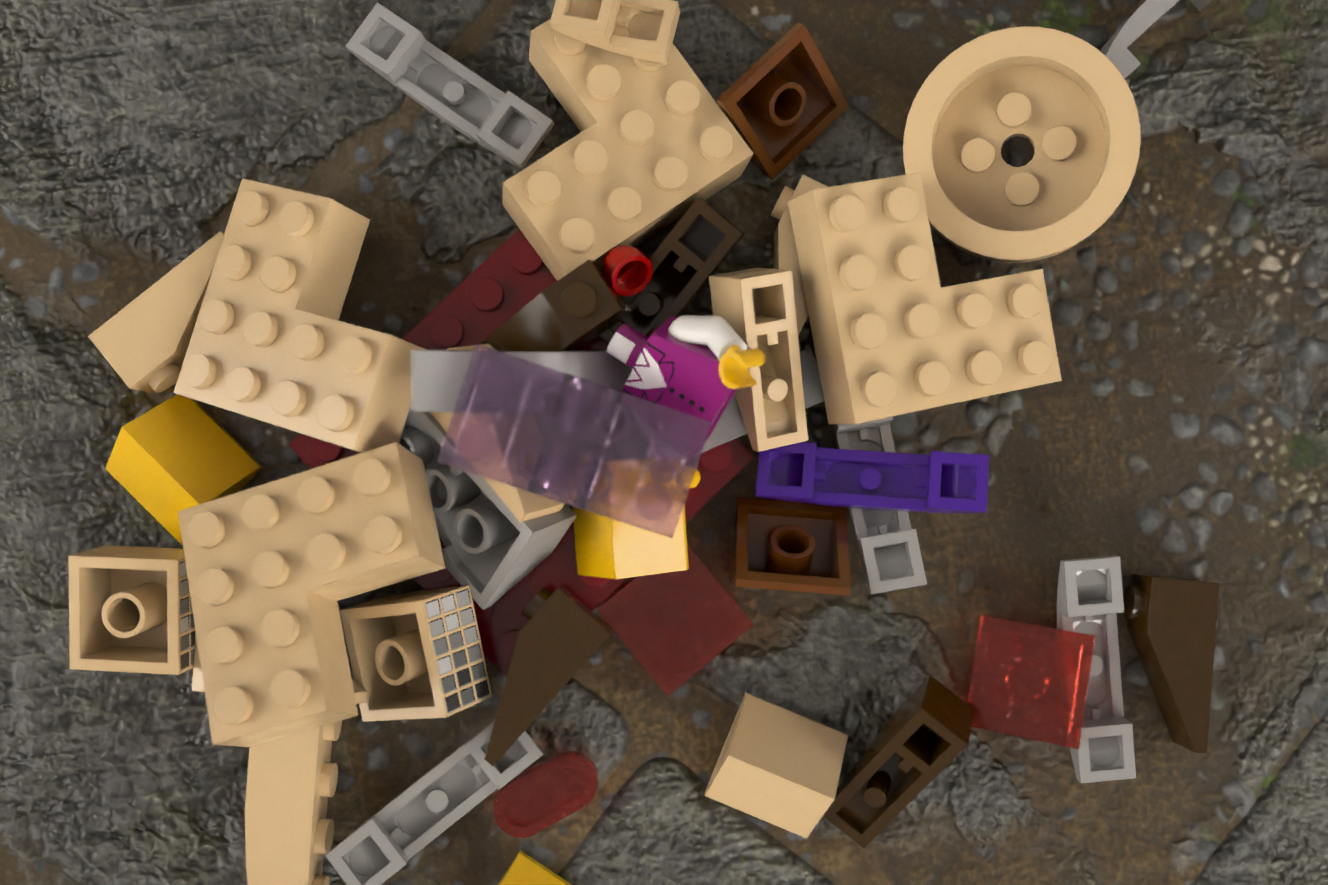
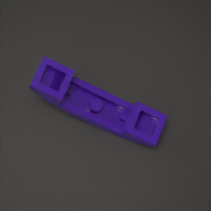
(875, 479)

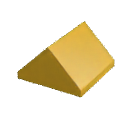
(178, 460)
(623, 551)

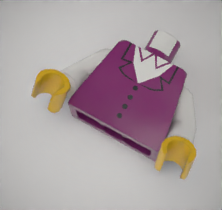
(687, 365)

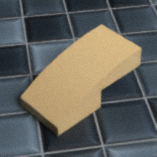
(621, 26)

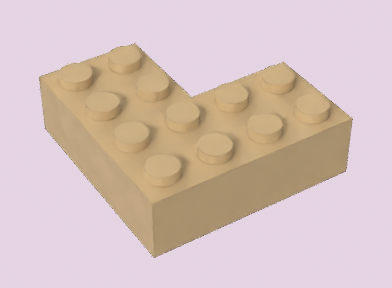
(641, 158)
(885, 325)
(273, 332)
(270, 582)

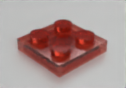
(675, 621)
(1031, 680)

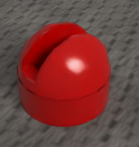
(627, 270)

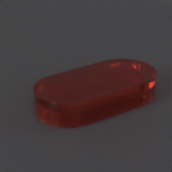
(546, 794)

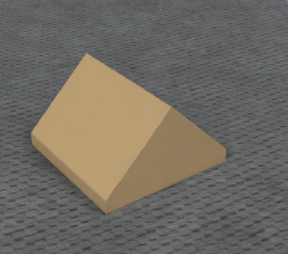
(778, 766)

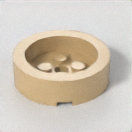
(1035, 88)

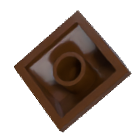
(783, 101)
(791, 547)

